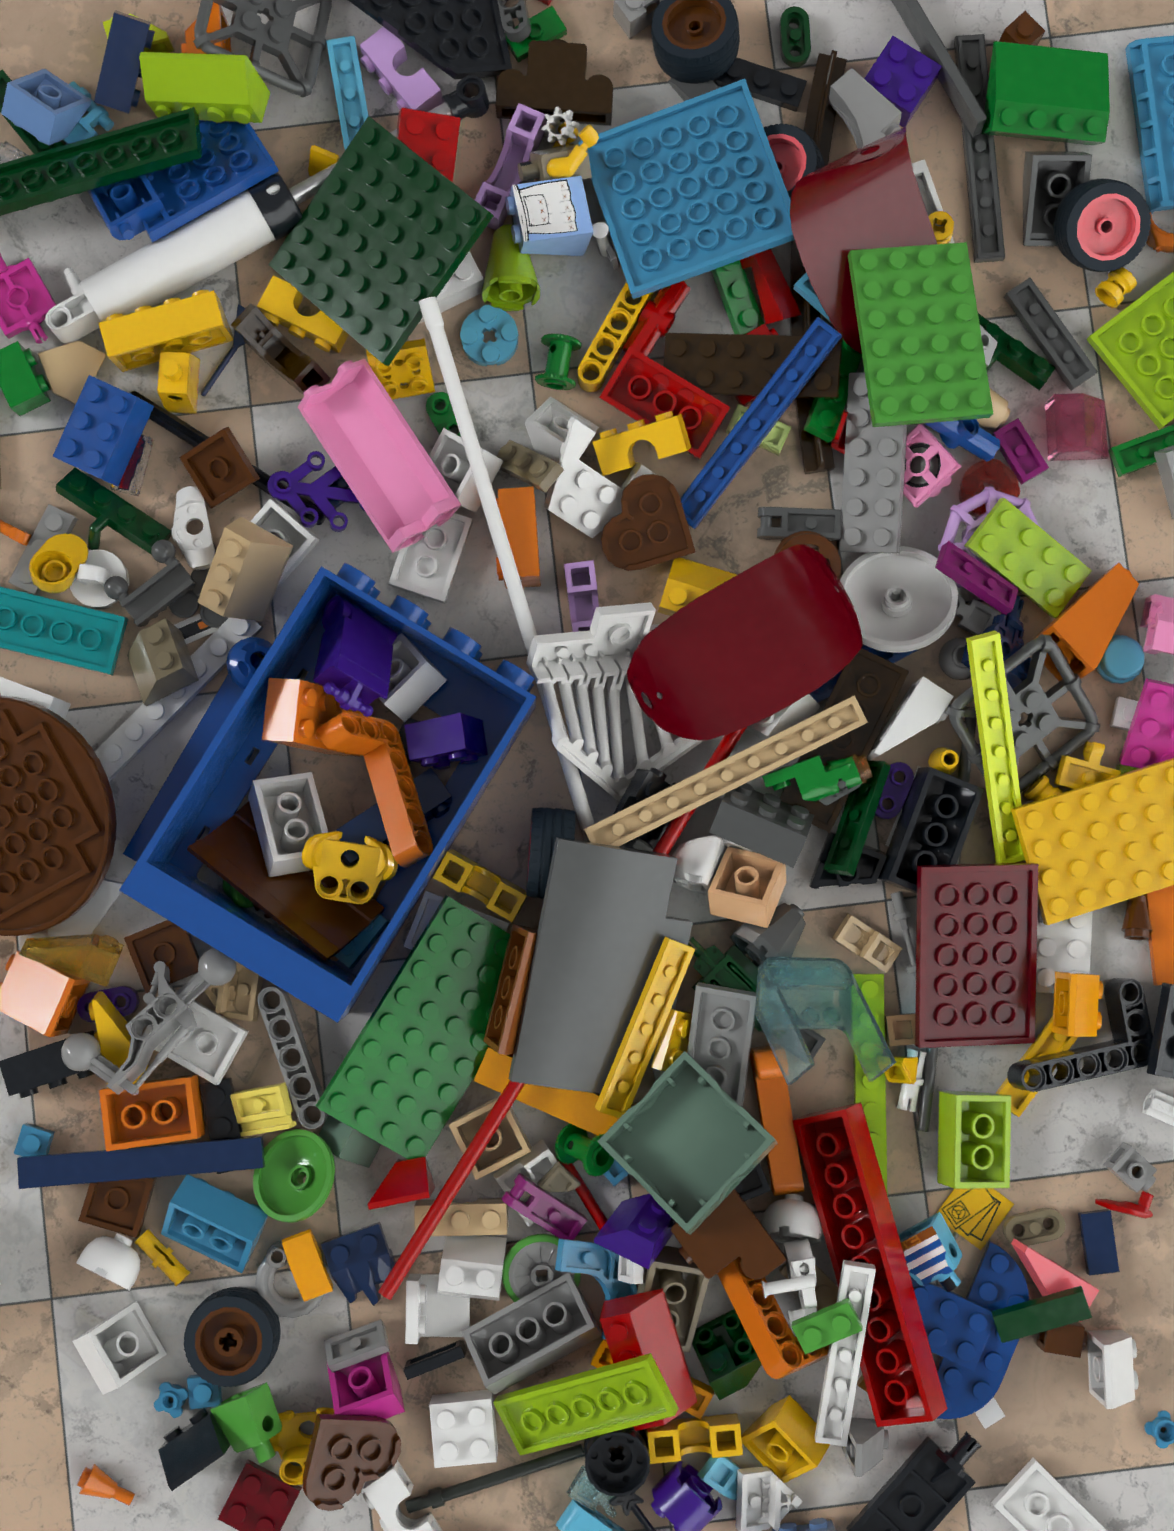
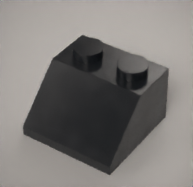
(192, 1448)

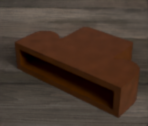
(729, 1234)

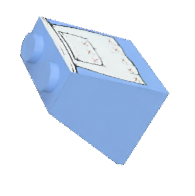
(550, 217)

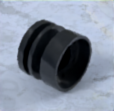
(617, 1470)

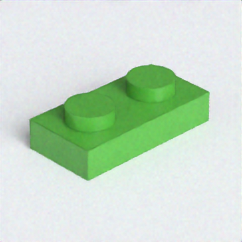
(827, 1326)

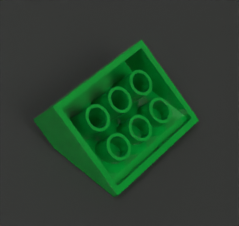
(1047, 94)

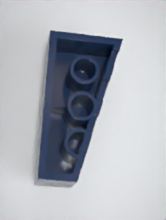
(434, 803)

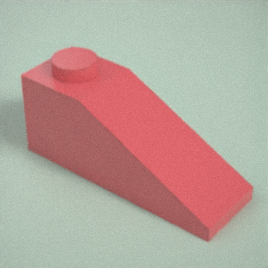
(1050, 1276)

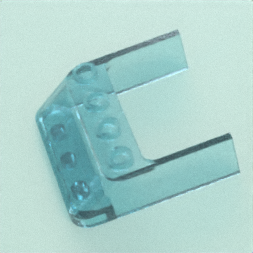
(816, 995)

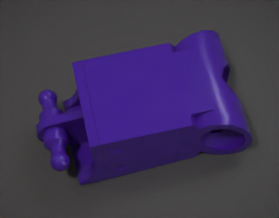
(354, 656)

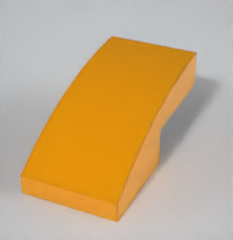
(307, 1265)

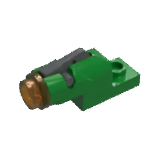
(819, 781)

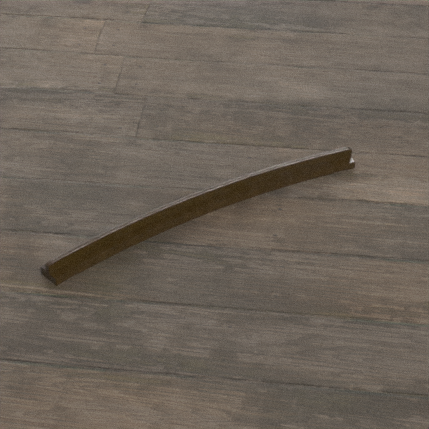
(819, 125)

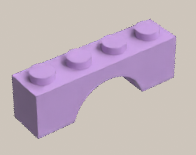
(521, 138)

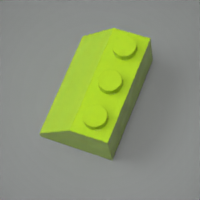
(974, 1140)

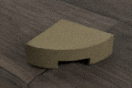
(558, 1180)

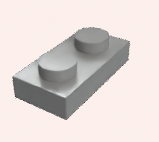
(356, 1345)

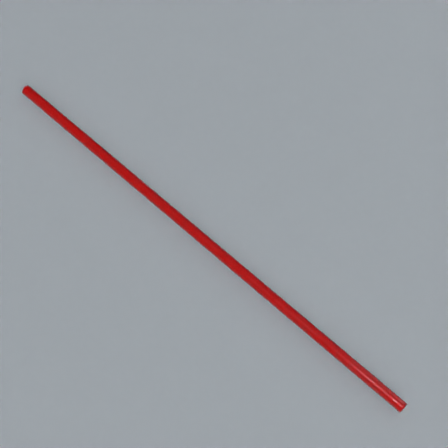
(511, 1092)

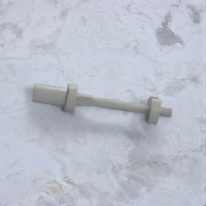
(901, 914)

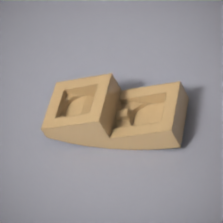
(867, 943)

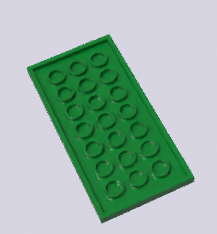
(423, 1035)

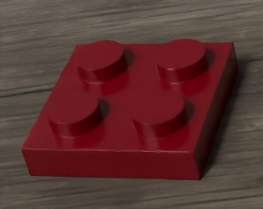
(259, 1500)

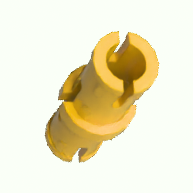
(162, 1257)

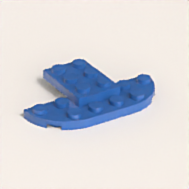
(966, 1333)

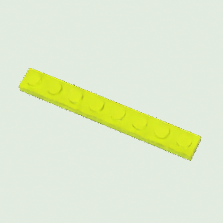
(996, 742)

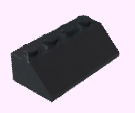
(930, 826)

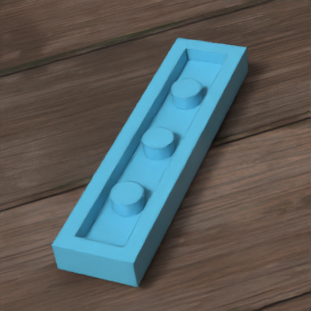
(347, 86)

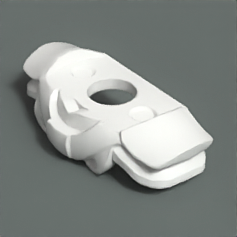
(196, 548)

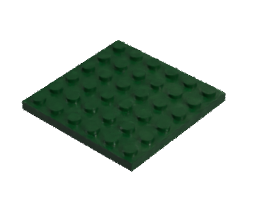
(380, 240)

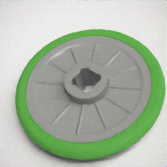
(527, 1257)

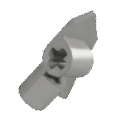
(89, 916)

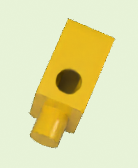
(178, 377)

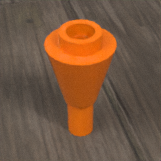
(98, 1484)

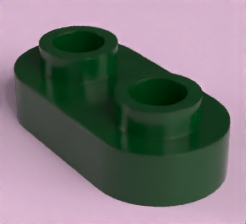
(795, 39)

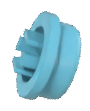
(1121, 660)

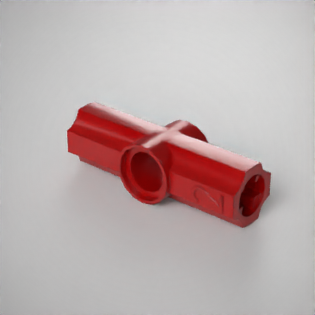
(657, 318)

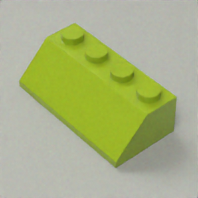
(214, 84)

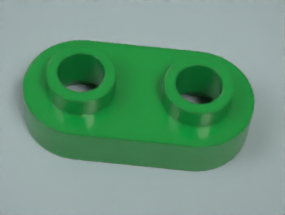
(441, 418)

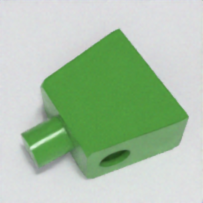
(250, 1421)

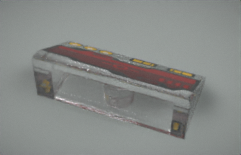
(135, 471)

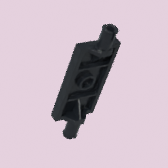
(920, 1490)

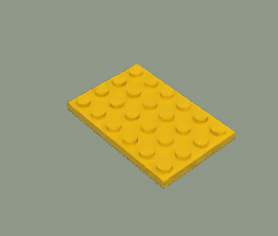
(1101, 841)

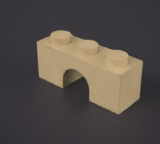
(478, 1217)

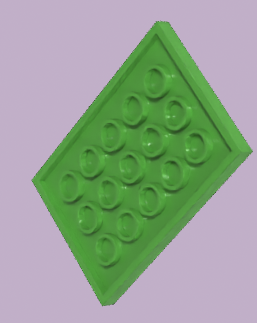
(920, 334)

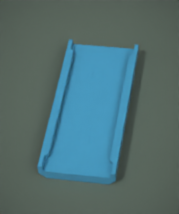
(1152, 92)

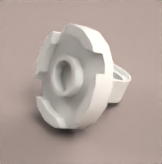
(91, 578)

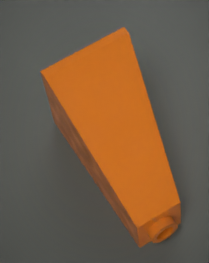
(1091, 621)

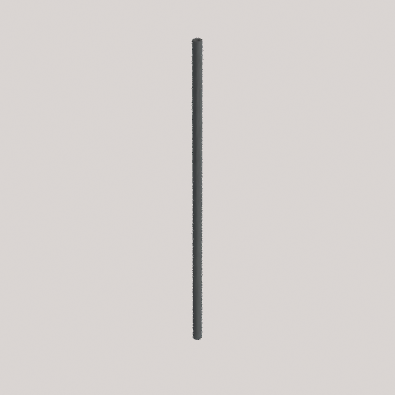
(932, 1053)

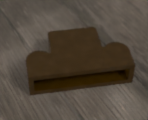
(556, 80)

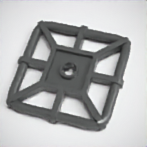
(269, 37)
(1032, 700)

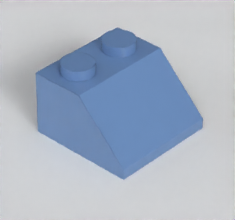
(44, 106)

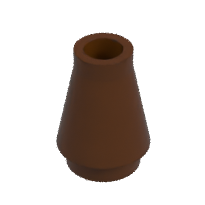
(1137, 920)

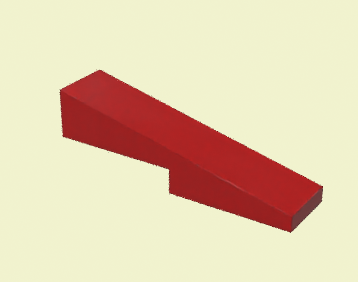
(772, 287)

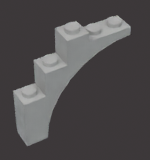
(863, 109)

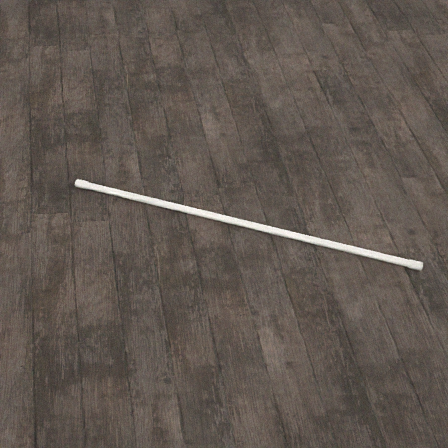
(435, 326)

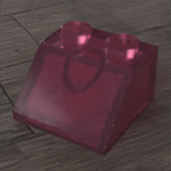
(1076, 427)

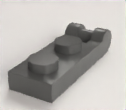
(823, 521)

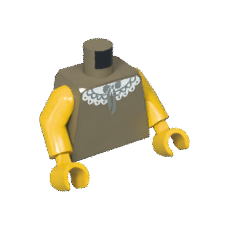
(561, 160)

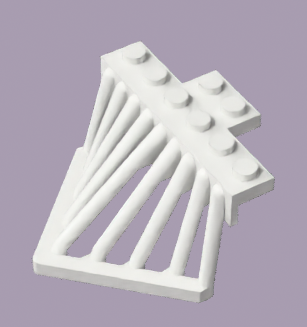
(596, 657)

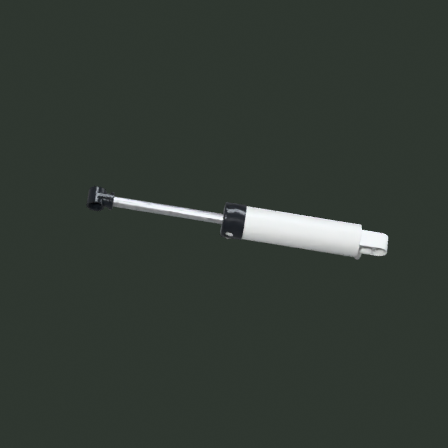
(210, 241)

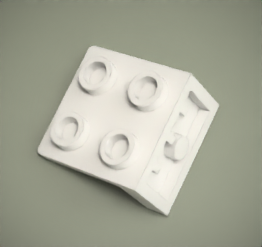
(433, 1313)

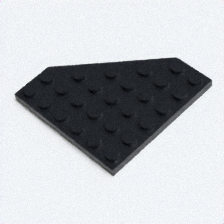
(452, 34)

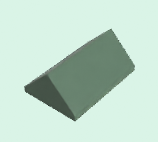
(349, 1143)

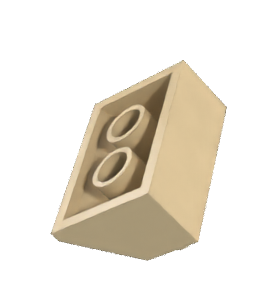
(244, 571)

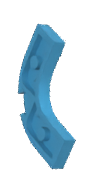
(596, 1261)

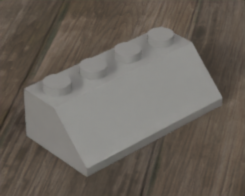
(531, 1334)

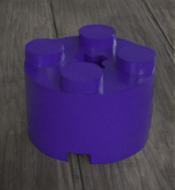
(685, 1499)

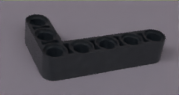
(1095, 1055)

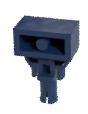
(1011, 636)

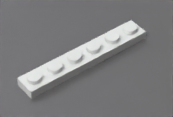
(845, 1358)

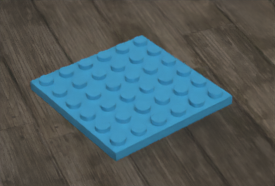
(690, 189)

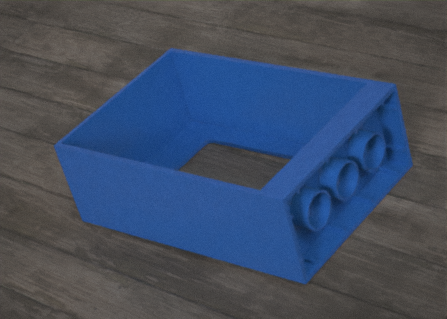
(168, 874)

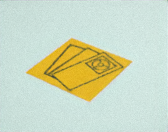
(975, 1213)

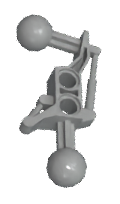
(83, 1050)

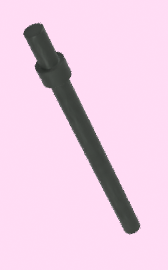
(438, 1496)

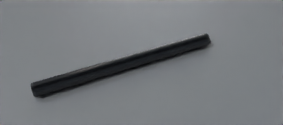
(195, 437)

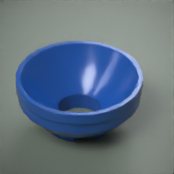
(239, 656)

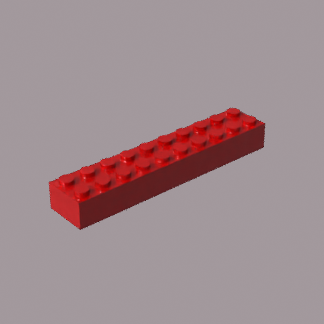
(862, 1229)

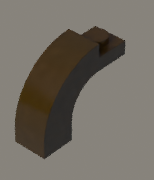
(277, 351)

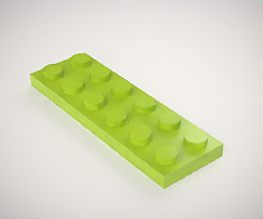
(586, 1404)

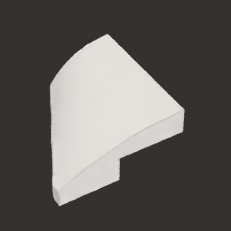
(532, 1165)

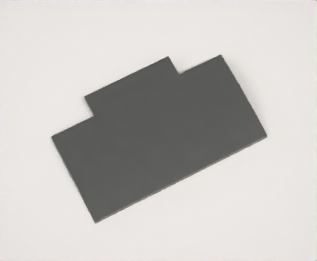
(591, 960)

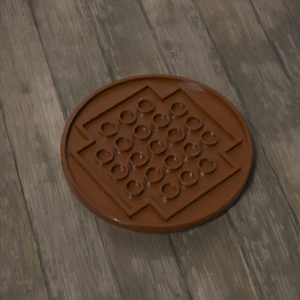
(52, 819)

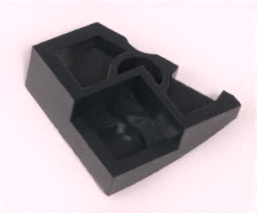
(867, 870)

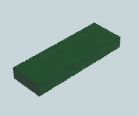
(1041, 1314)

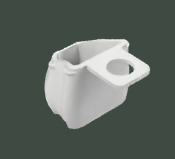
(699, 862)

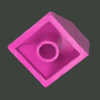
(367, 1388)

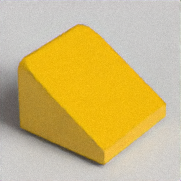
(320, 159)

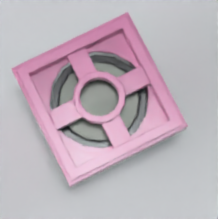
(926, 466)

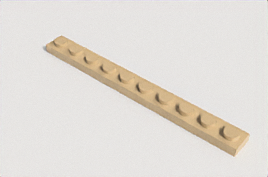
(727, 774)

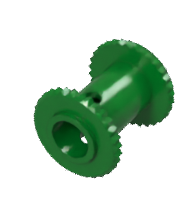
(558, 361)
(593, 1156)

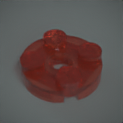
(989, 472)

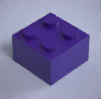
(903, 77)
(446, 740)

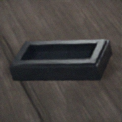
(435, 1359)

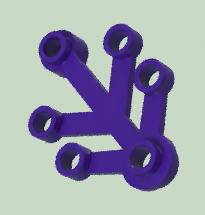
(318, 491)

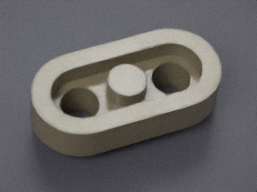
(1032, 1226)

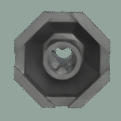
(776, 940)

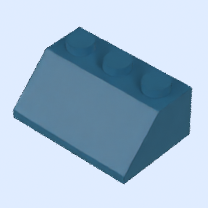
(214, 1223)

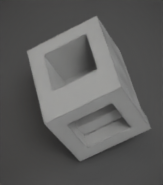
(1123, 1162)

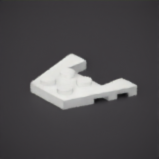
(580, 492)

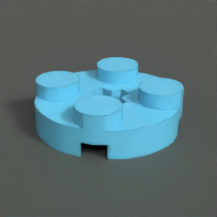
(488, 319)

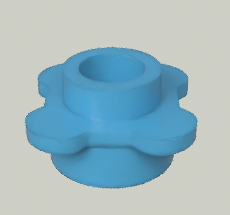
(179, 1397)
(1153, 1428)

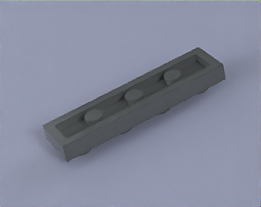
(1050, 334)

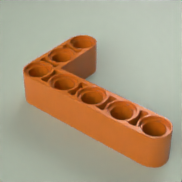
(390, 778)
(777, 1120)
(765, 1324)

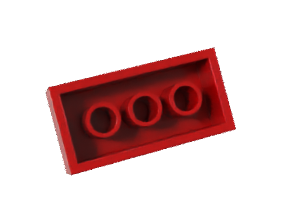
(431, 137)

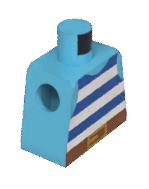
(931, 1252)

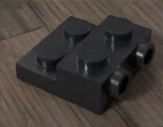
(643, 785)

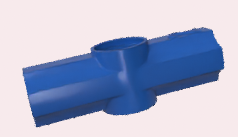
(968, 436)

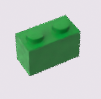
(20, 380)

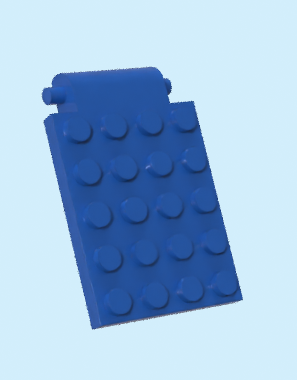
(176, 195)

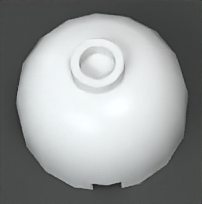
(792, 1220)
(112, 1260)

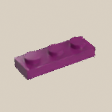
(976, 578)

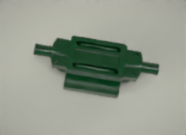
(725, 969)

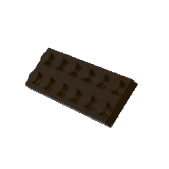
(744, 363)
(876, 687)

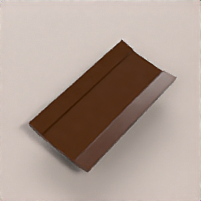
(288, 899)

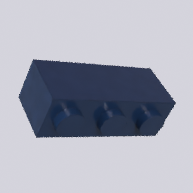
(121, 62)

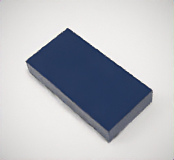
(1098, 1242)

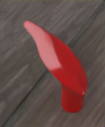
(1138, 1210)

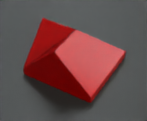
(404, 1183)

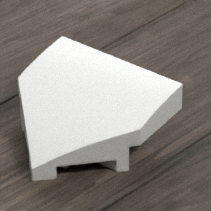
(762, 1499)

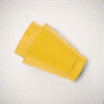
(936, 760)

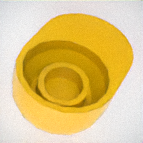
(57, 562)

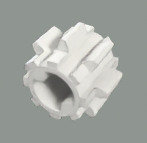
(554, 120)

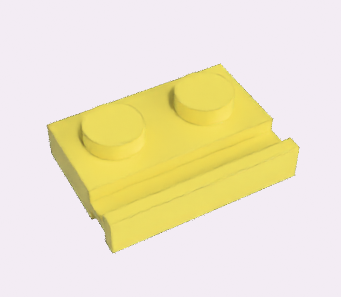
(263, 1109)

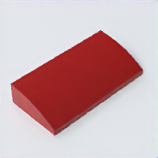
(649, 389)

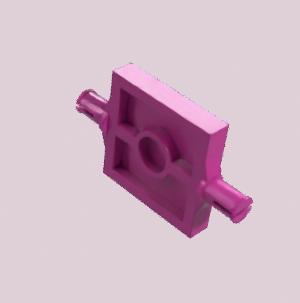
(23, 300)

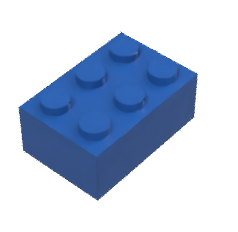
(103, 430)

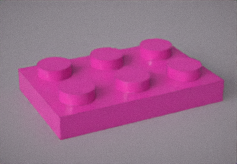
(1152, 727)

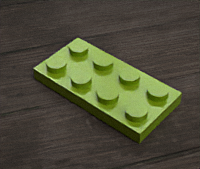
(1028, 557)

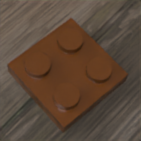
(219, 467)
(166, 944)
(118, 1205)

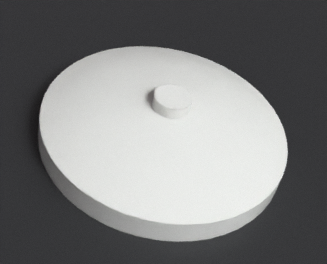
(900, 599)

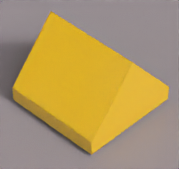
(903, 1070)

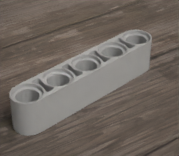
(281, 1045)

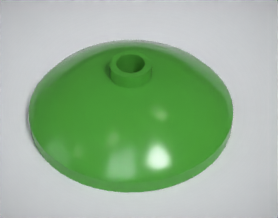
(280, 1183)

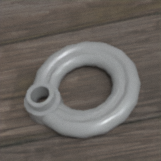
(266, 1289)

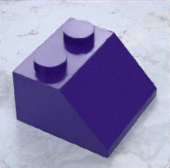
(637, 1230)

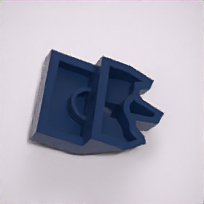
(359, 1261)

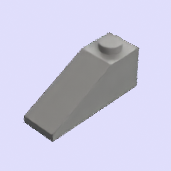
(865, 1445)

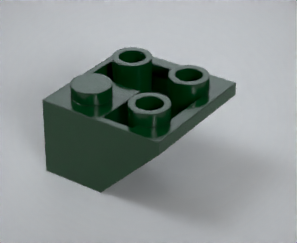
(726, 1354)

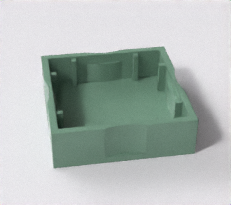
(687, 1143)

